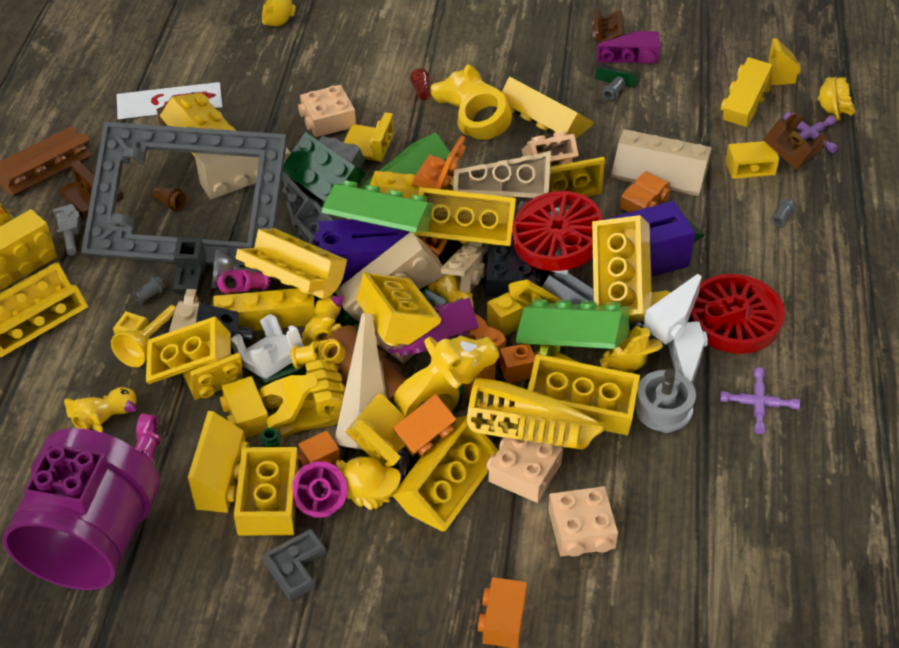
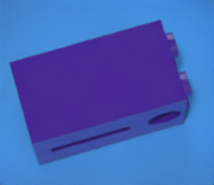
(669, 241)
(356, 242)

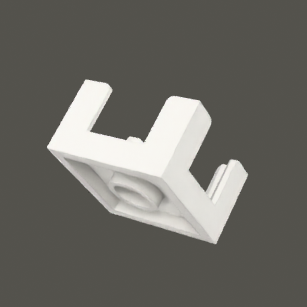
(269, 353)

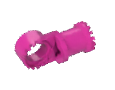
(244, 281)
(146, 435)

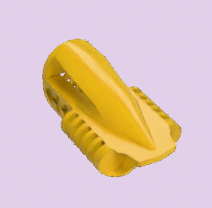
(540, 416)

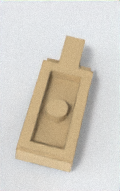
(185, 311)

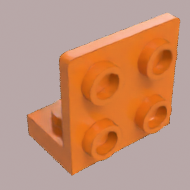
(436, 172)

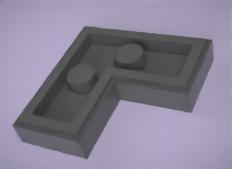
(288, 561)

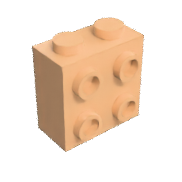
(327, 110)
(562, 148)
(524, 467)
(582, 521)

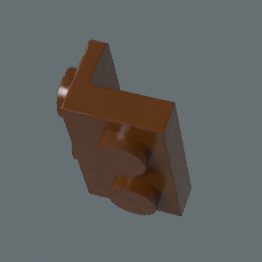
(608, 26)

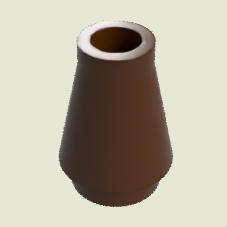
(170, 197)

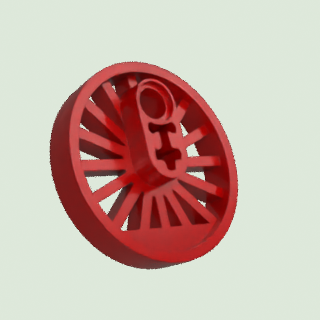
(561, 233)
(758, 315)

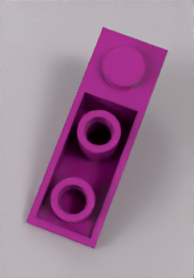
(631, 48)

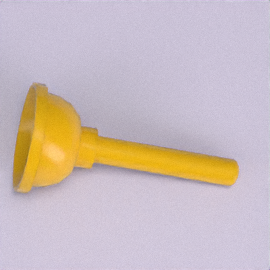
(131, 345)

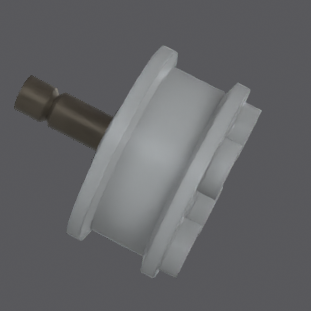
(665, 400)

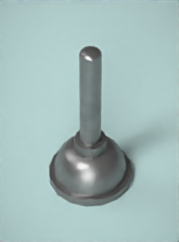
(224, 263)

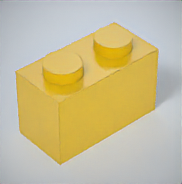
(751, 160)
(244, 406)

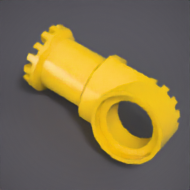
(317, 351)

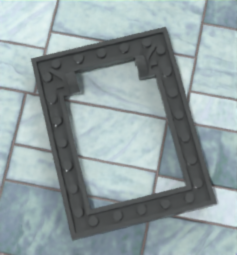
(126, 141)

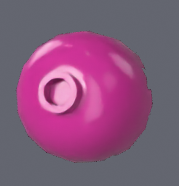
(319, 489)

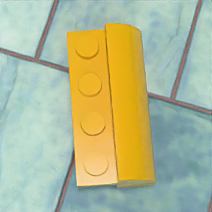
(295, 262)
(36, 307)

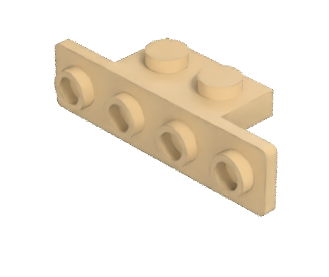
(468, 264)

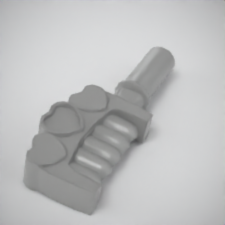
(69, 225)

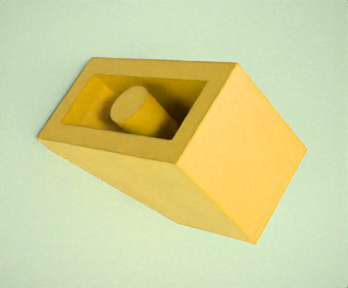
(784, 64)
(504, 313)

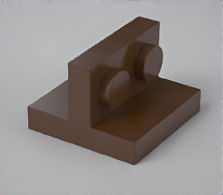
(80, 190)

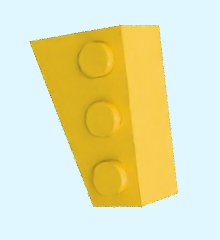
(747, 92)

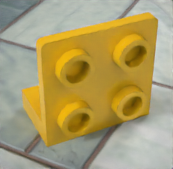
(372, 140)
(209, 378)
(374, 430)

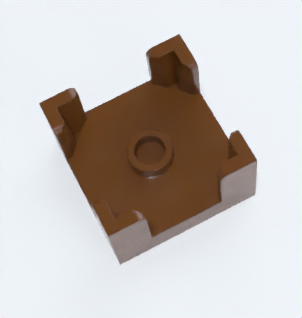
(790, 144)

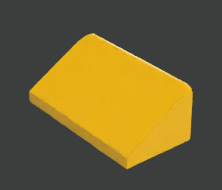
(526, 291)

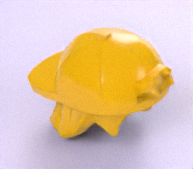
(835, 97)
(632, 352)
(369, 481)

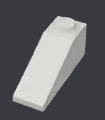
(670, 315)
(688, 350)

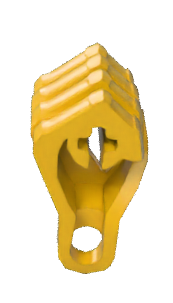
(305, 400)

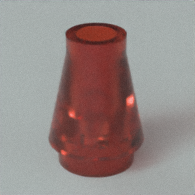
(421, 83)

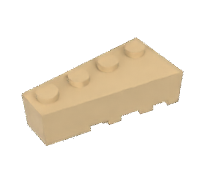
(226, 173)
(515, 178)
(404, 259)

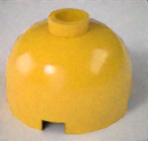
(277, 12)

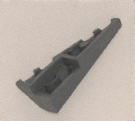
(304, 209)
(576, 290)

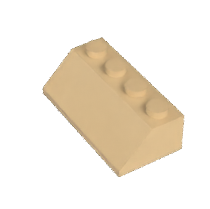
(670, 159)

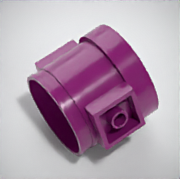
(81, 508)

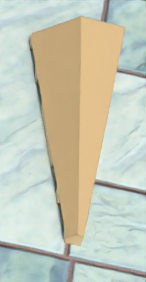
(363, 381)

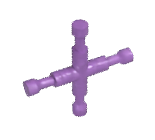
(813, 131)
(759, 400)

